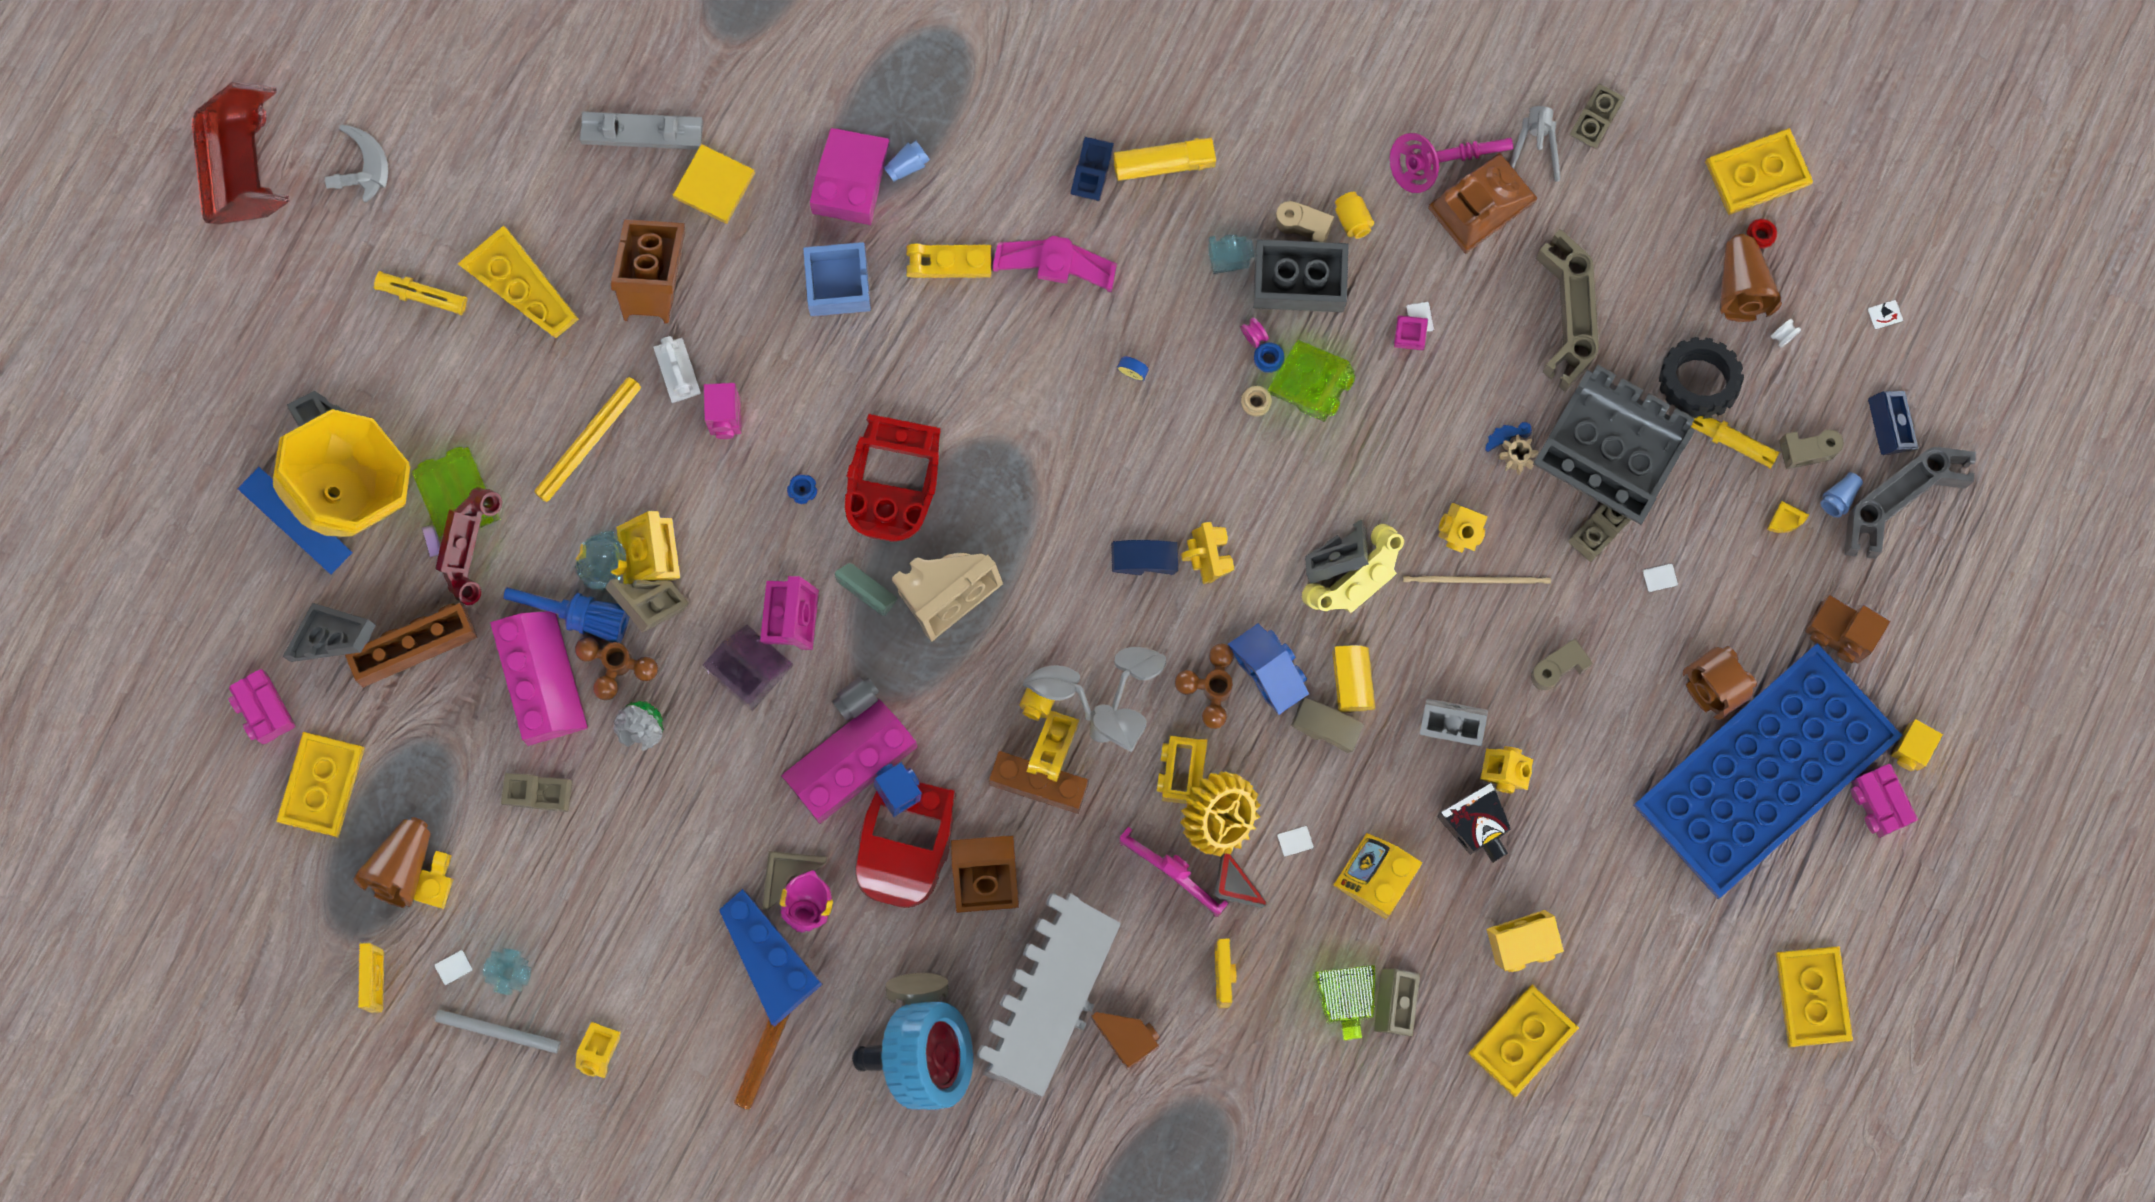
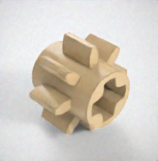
(1512, 460)

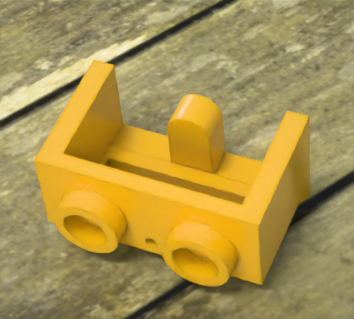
(1195, 771)

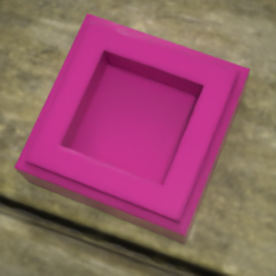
(1411, 333)

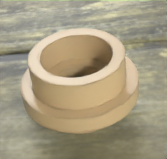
(1256, 392)

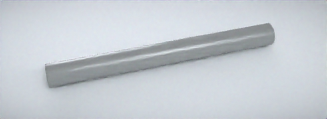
(498, 1031)

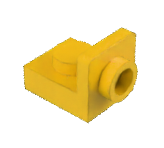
(596, 1050)

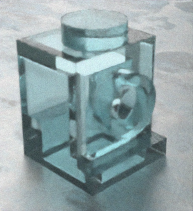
(1230, 253)

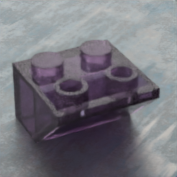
(747, 666)

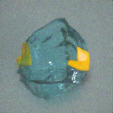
(601, 560)

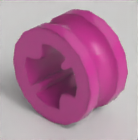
(1254, 332)

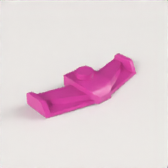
(1055, 261)
(1176, 869)

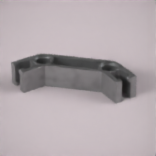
(1901, 491)

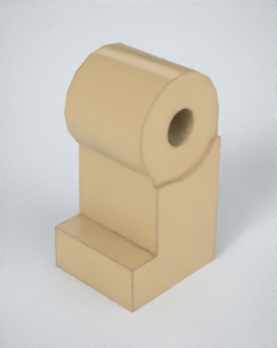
(1303, 220)

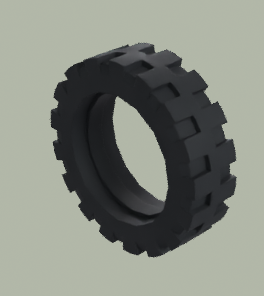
(1706, 351)

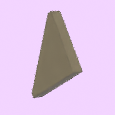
(782, 869)

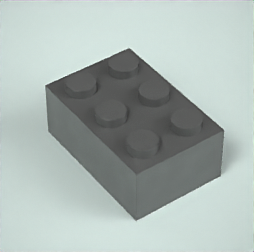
(1300, 275)

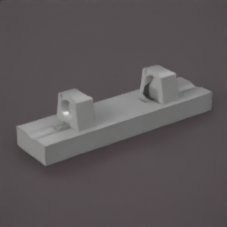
(641, 130)

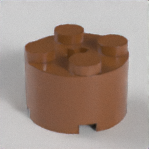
(1719, 681)

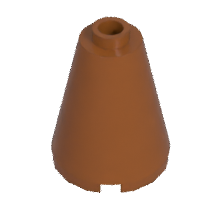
(1747, 282)
(397, 864)

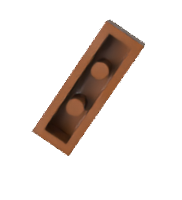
(1012, 776)

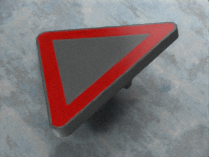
(1235, 885)

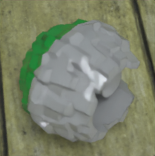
(639, 724)

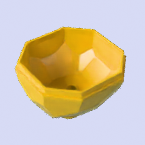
(345, 458)

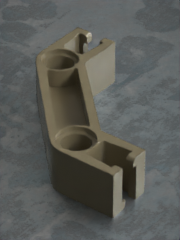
(1577, 306)

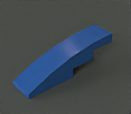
(324, 549)

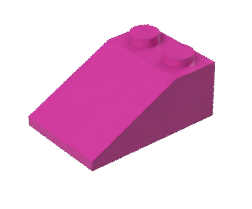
(849, 176)

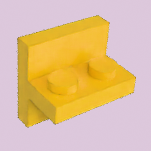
(649, 548)

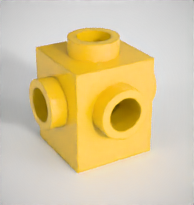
(1462, 528)
(1507, 769)

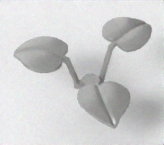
(1107, 722)

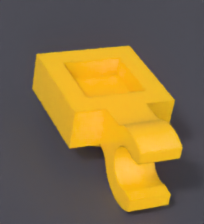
(434, 886)

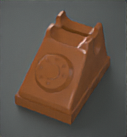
(1482, 203)
(647, 267)

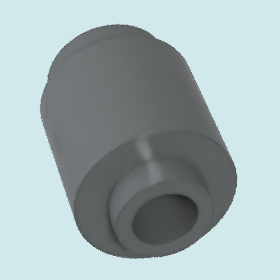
(856, 698)

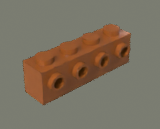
(412, 644)

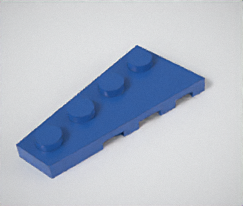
(771, 962)

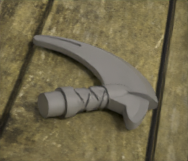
(374, 169)

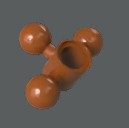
(1187, 683)
(606, 686)

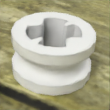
(1785, 333)

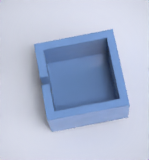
(837, 279)

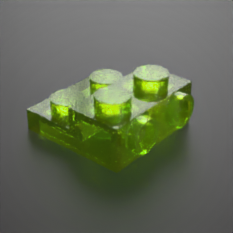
(1313, 380)

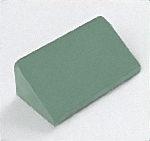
(865, 588)

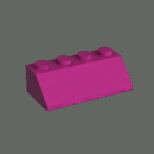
(538, 676)
(849, 761)

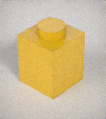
(1916, 746)

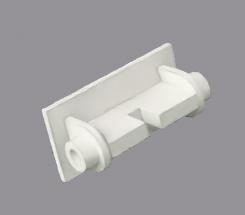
(676, 369)

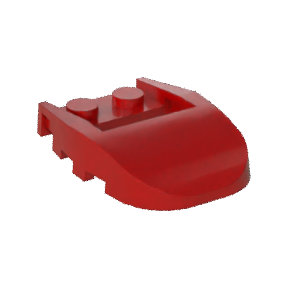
(883, 509)
(898, 871)

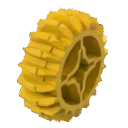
(1226, 795)

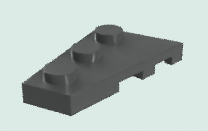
(328, 634)

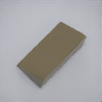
(1397, 1002)

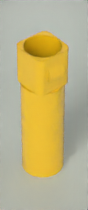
(1165, 159)

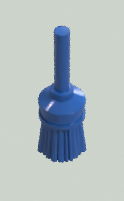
(580, 613)

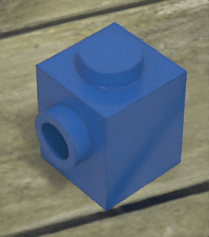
(897, 787)

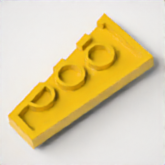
(517, 279)

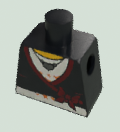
(1478, 822)

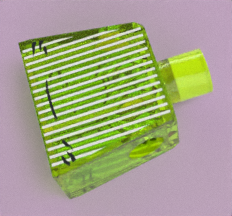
(1347, 997)

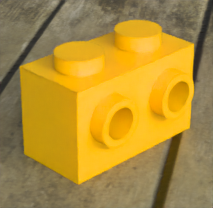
(1525, 941)

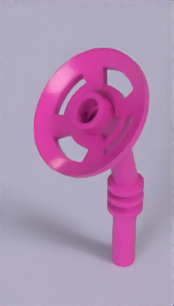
(1423, 160)

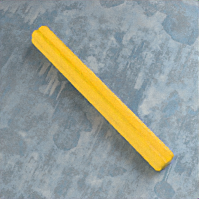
(587, 439)

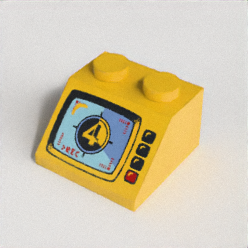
(1377, 874)

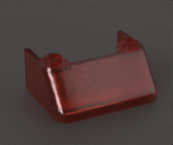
(228, 155)

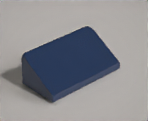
(1892, 422)

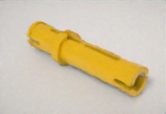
(387, 283)
(1736, 440)

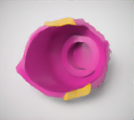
(806, 902)

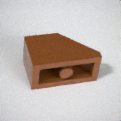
(1127, 1037)

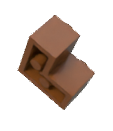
(1847, 630)

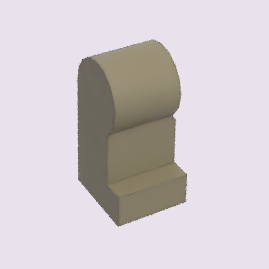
(1810, 450)
(1549, 670)

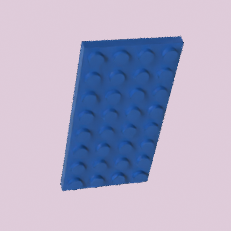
(1767, 771)

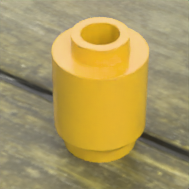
(1354, 215)
(1034, 705)

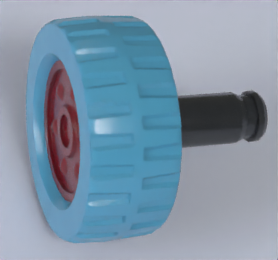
(923, 1056)

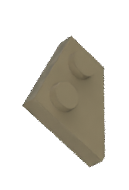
(648, 601)

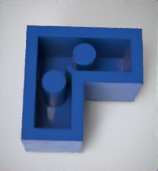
(1270, 667)

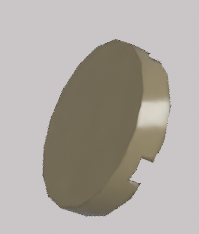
(917, 988)

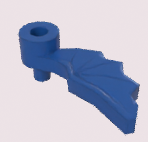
(1506, 433)

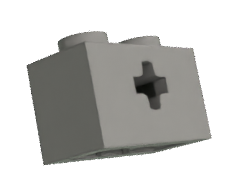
(1454, 722)

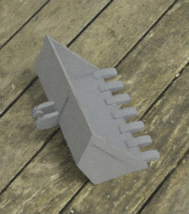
(1050, 995)

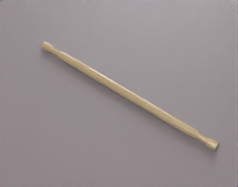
(1443, 579)

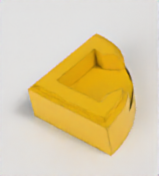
(1786, 519)

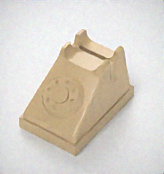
(946, 588)

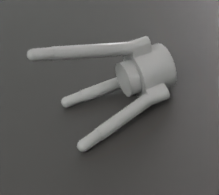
(1539, 124)

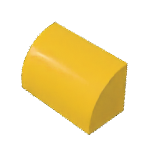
(1353, 678)

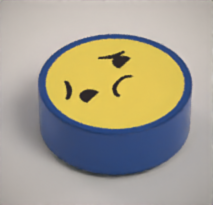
(1133, 368)

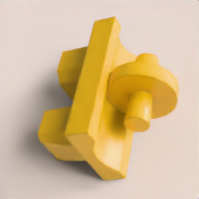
(1204, 552)

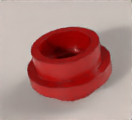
(1765, 226)

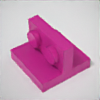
(790, 613)

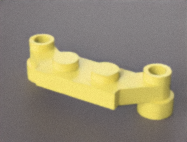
(1360, 584)

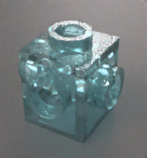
(496, 966)

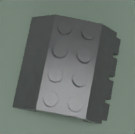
(1615, 444)

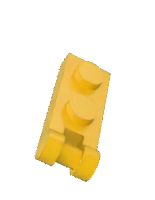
(949, 261)
(1053, 745)

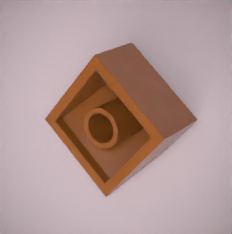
(984, 874)

